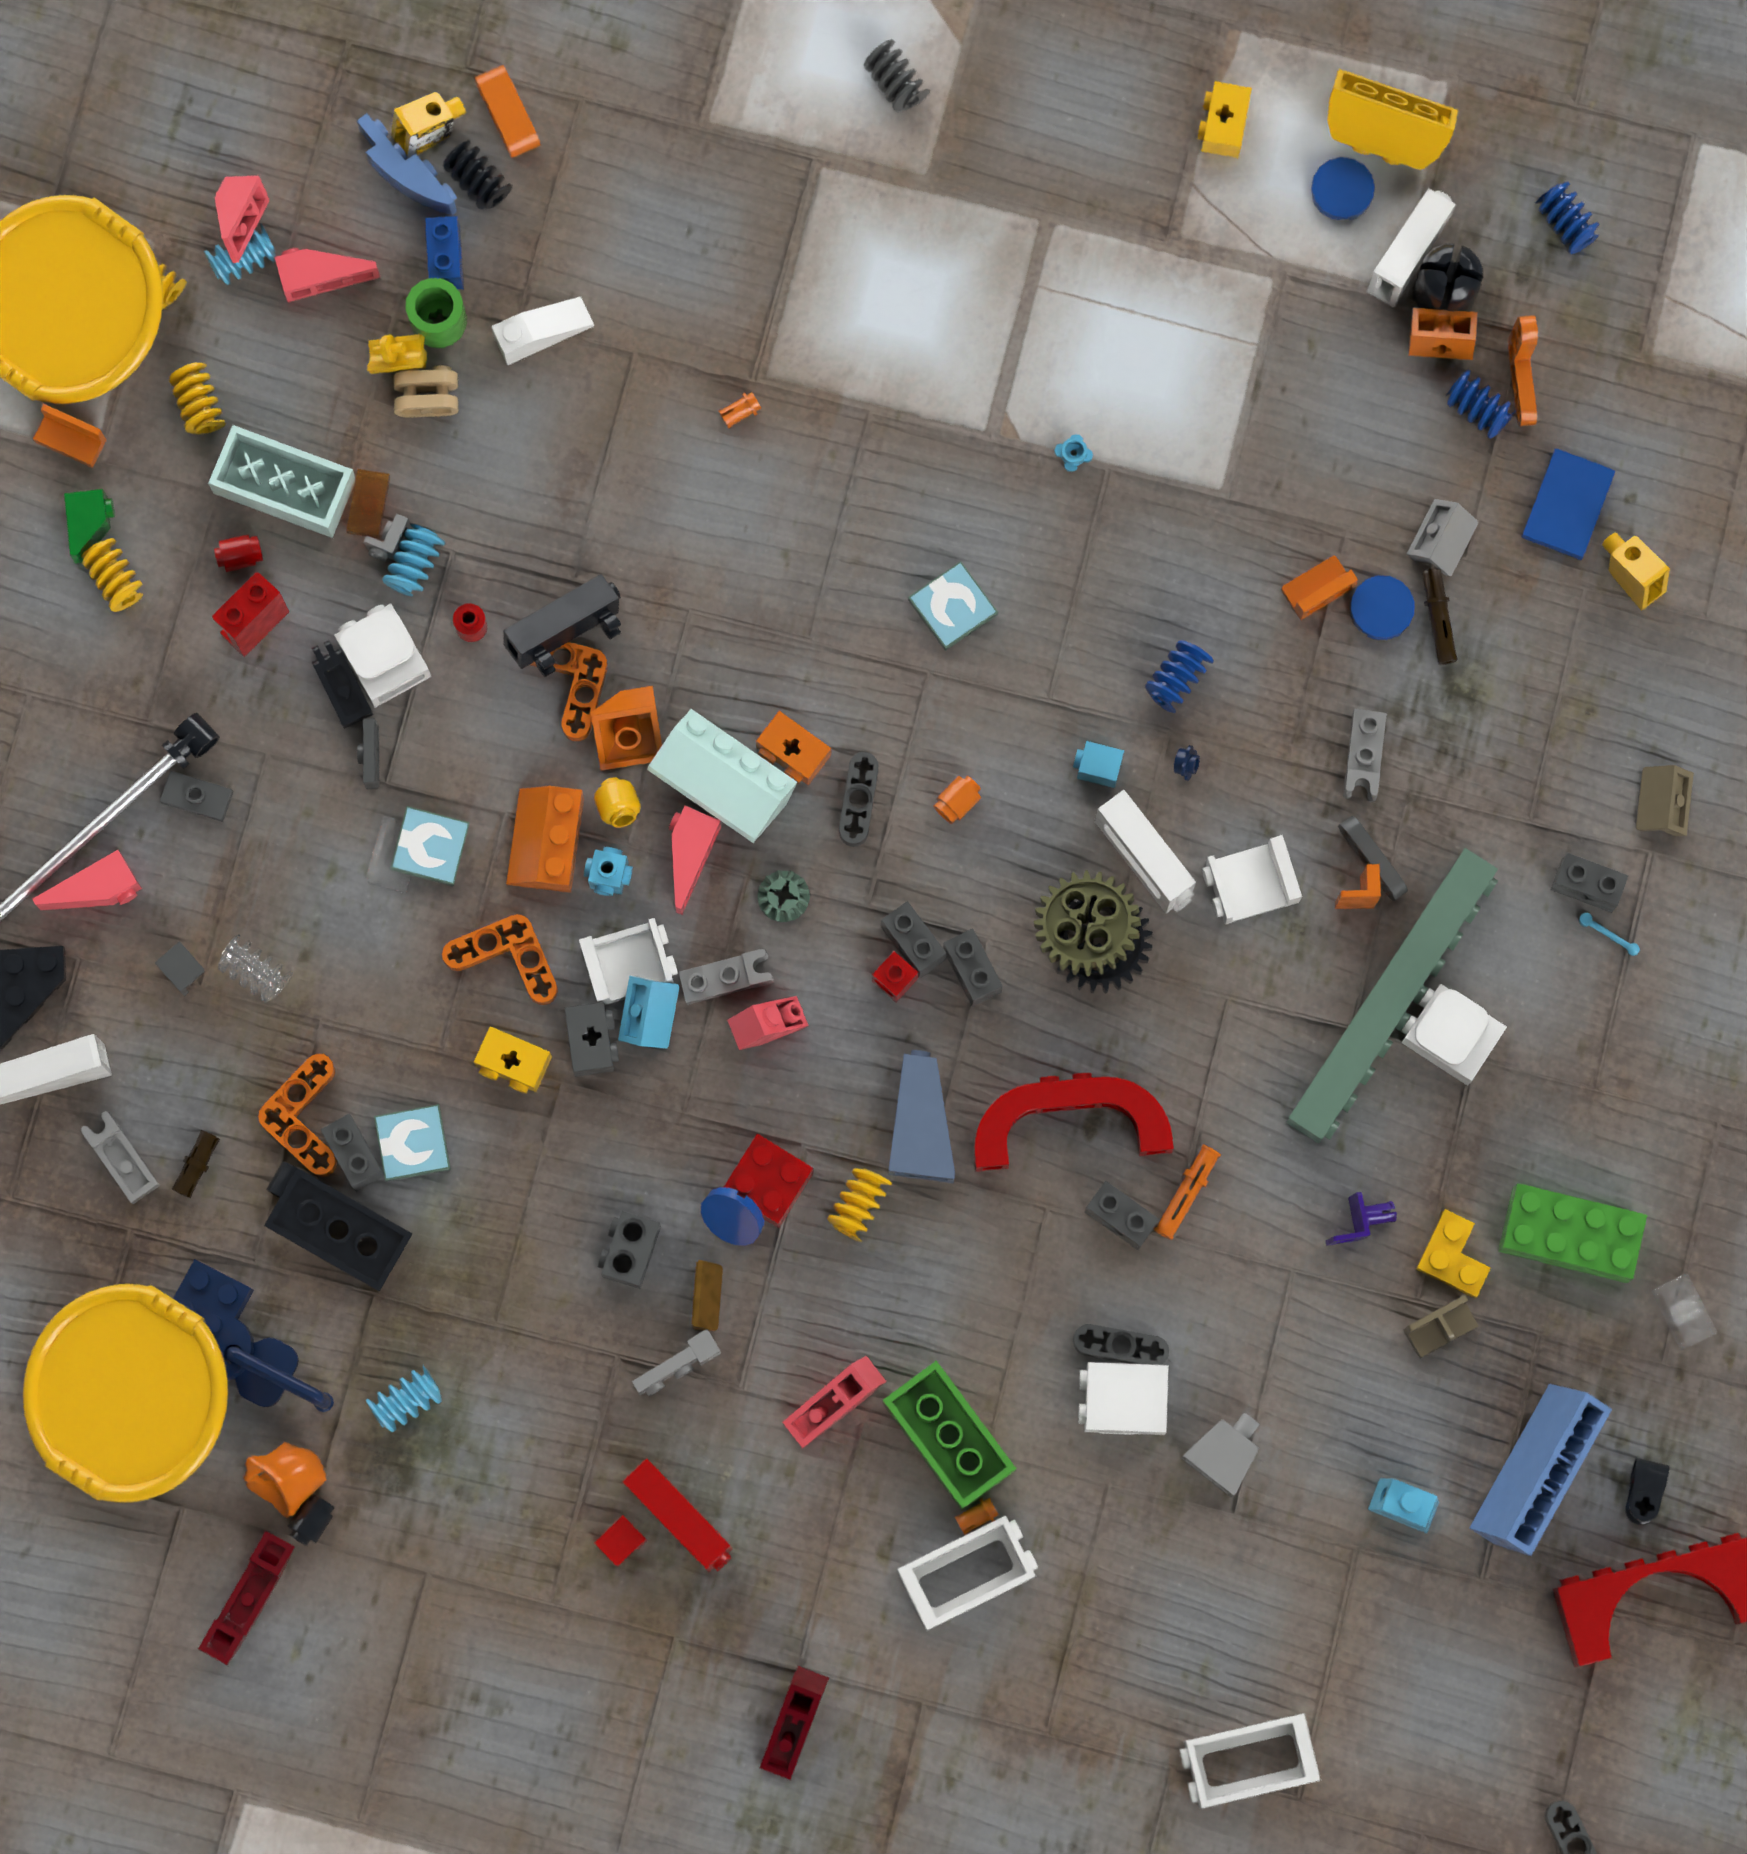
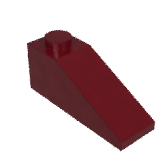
(794, 1722)

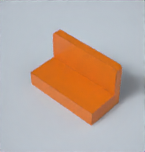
(69, 436)
(1319, 587)
(1367, 895)

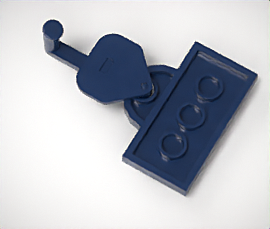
(259, 1367)

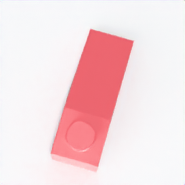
(239, 209)
(317, 272)
(691, 845)
(97, 885)
(834, 1401)

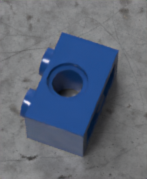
(444, 249)

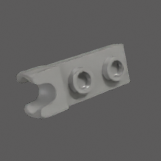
(1365, 752)
(724, 977)
(121, 1159)
(700, 1349)

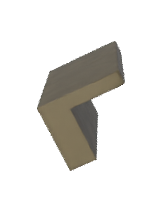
(1665, 799)

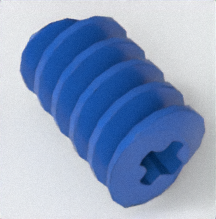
(1568, 217)
(1479, 404)
(1176, 674)

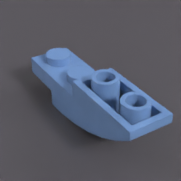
(410, 177)

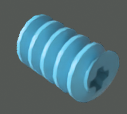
(256, 250)
(412, 560)
(405, 1400)

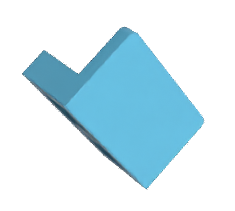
(648, 1012)

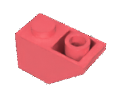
(767, 1022)

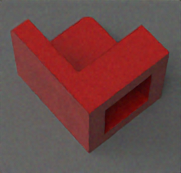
(620, 1541)

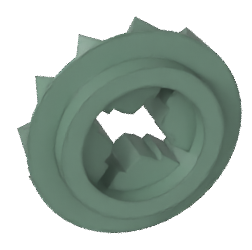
(790, 909)

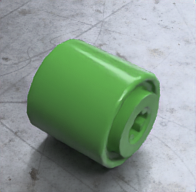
(428, 300)

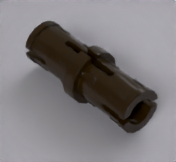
(195, 1164)

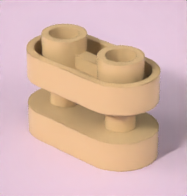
(415, 381)

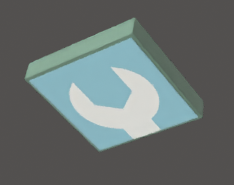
(953, 606)
(429, 846)
(412, 1143)

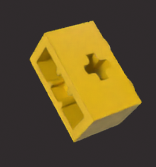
(1226, 101)
(531, 1059)

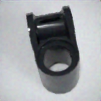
(1646, 1484)

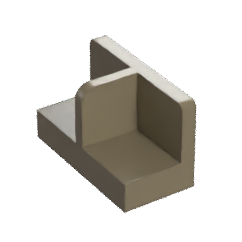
(1441, 1327)

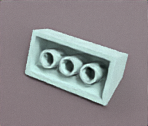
(722, 776)

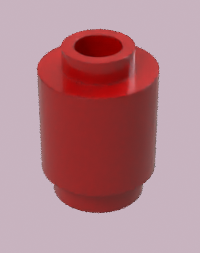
(238, 552)
(473, 631)

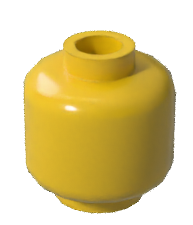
(617, 802)

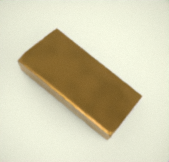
(707, 1296)

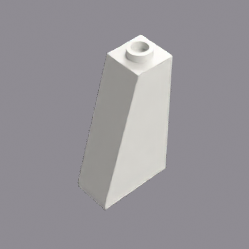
(1411, 247)
(54, 1069)

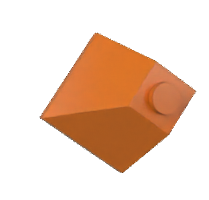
(627, 729)

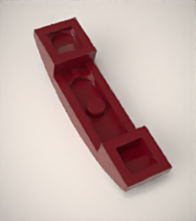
(247, 1598)

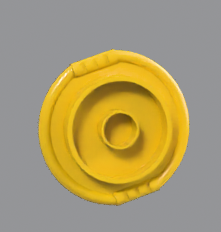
(74, 299)
(125, 1393)

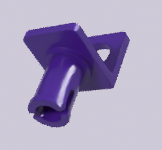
(1363, 1217)

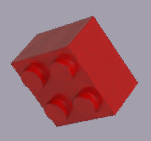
(770, 1179)

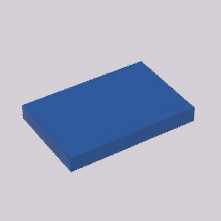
(1568, 504)

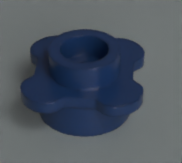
(1186, 762)

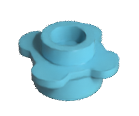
(1077, 444)

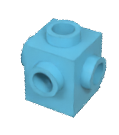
(612, 882)

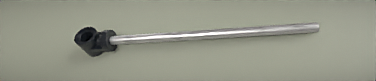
(193, 737)

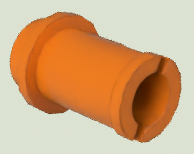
(740, 409)
(977, 1516)

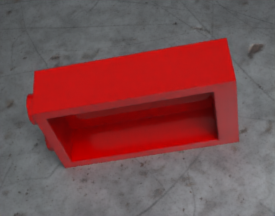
(679, 1516)

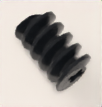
(474, 177)

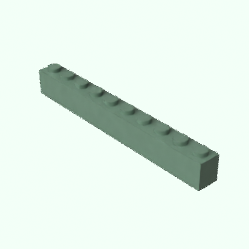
(1392, 995)

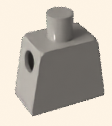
(1225, 1453)

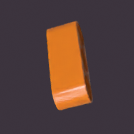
(507, 111)

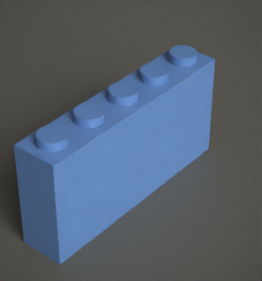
(1540, 1469)

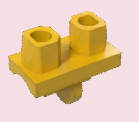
(396, 353)

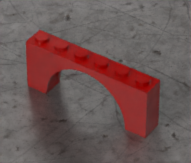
(1589, 1604)

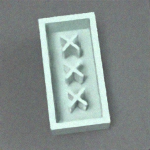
(282, 481)

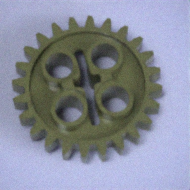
(1059, 917)

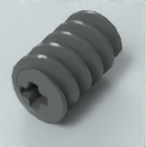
(893, 78)

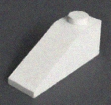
(540, 328)

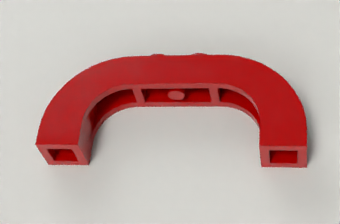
(1079, 1093)

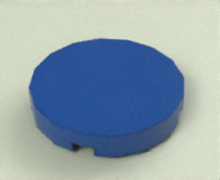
(1342, 188)
(1382, 607)
(731, 1216)

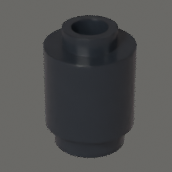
(311, 1520)

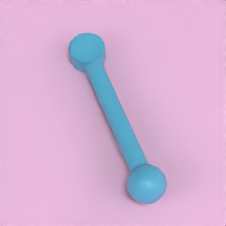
(1587, 920)

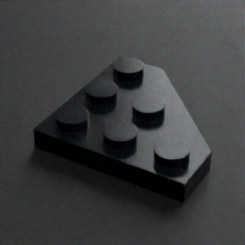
(25, 983)

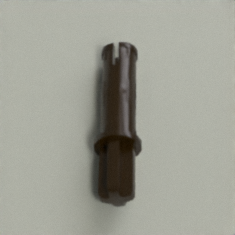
(1439, 616)

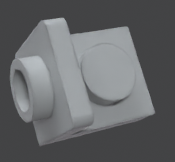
(392, 535)

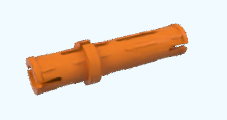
(1207, 1157)

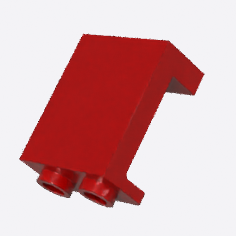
(250, 613)

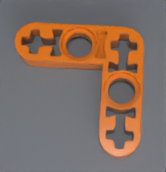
(1520, 349)
(577, 668)
(516, 945)
(291, 1110)

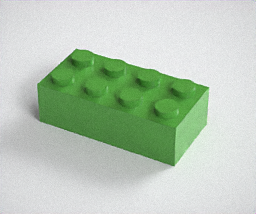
(1572, 1233)
(949, 1435)

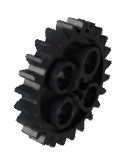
(1123, 968)

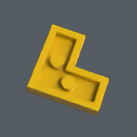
(1444, 1257)

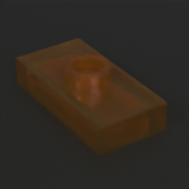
(368, 503)

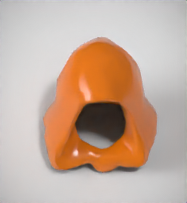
(288, 1477)

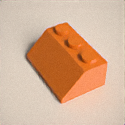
(545, 838)

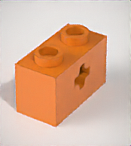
(1442, 333)
(785, 732)

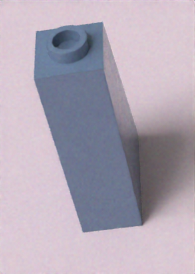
(920, 1130)

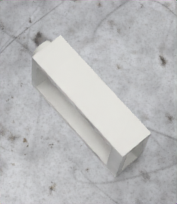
(1145, 852)
(998, 1530)
(1208, 1796)

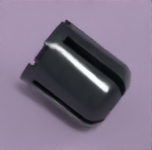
(1438, 270)

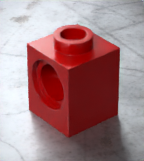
(895, 976)

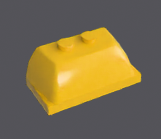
(1388, 121)

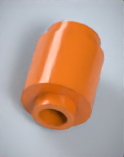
(957, 799)

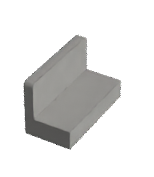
(1443, 536)

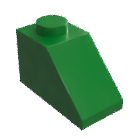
(87, 519)

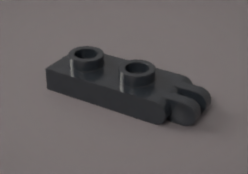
(341, 686)

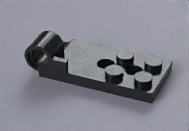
(311, 1206)

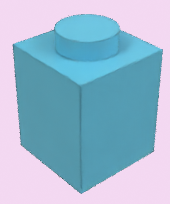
(1098, 764)

